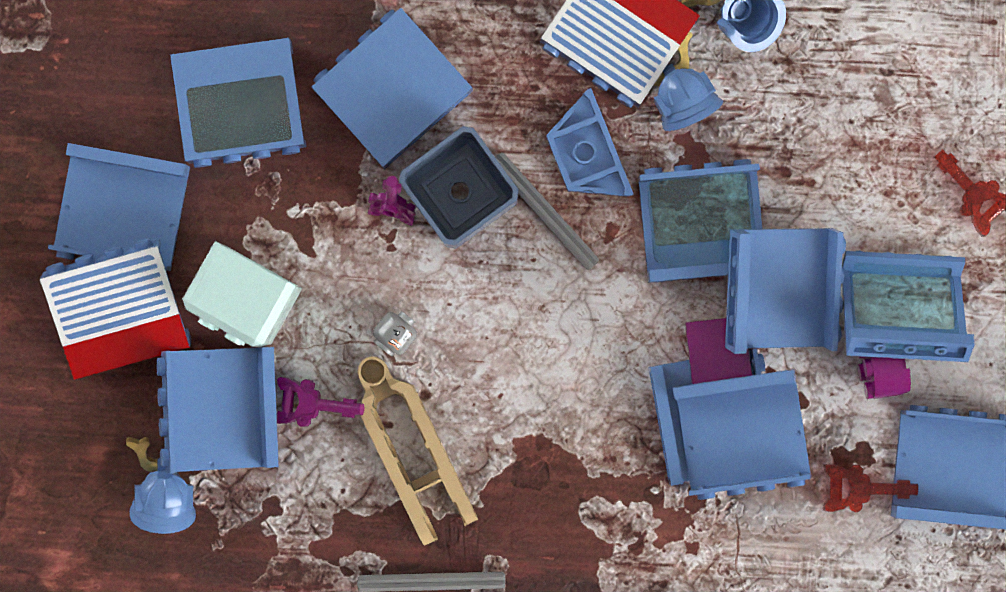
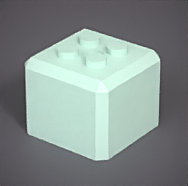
(240, 297)

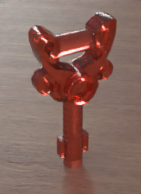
(974, 194)
(860, 488)

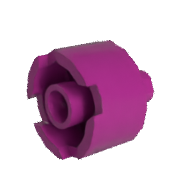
(884, 377)

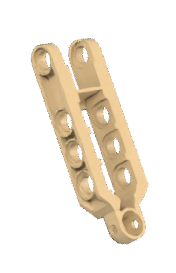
(378, 386)

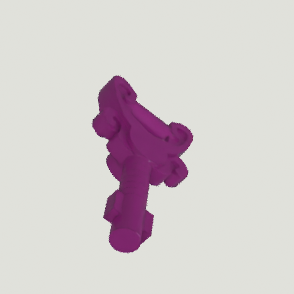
(391, 203)
(310, 403)

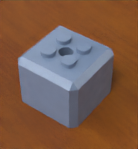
(456, 160)

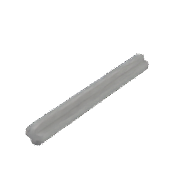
(548, 214)
(431, 581)

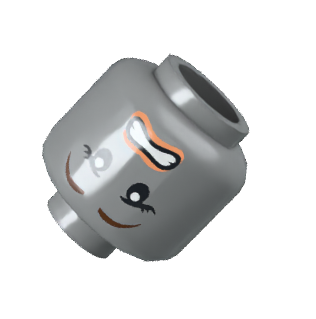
(395, 333)

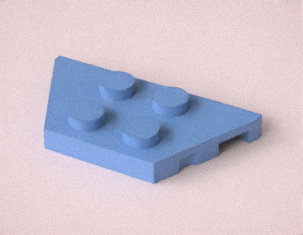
(587, 151)

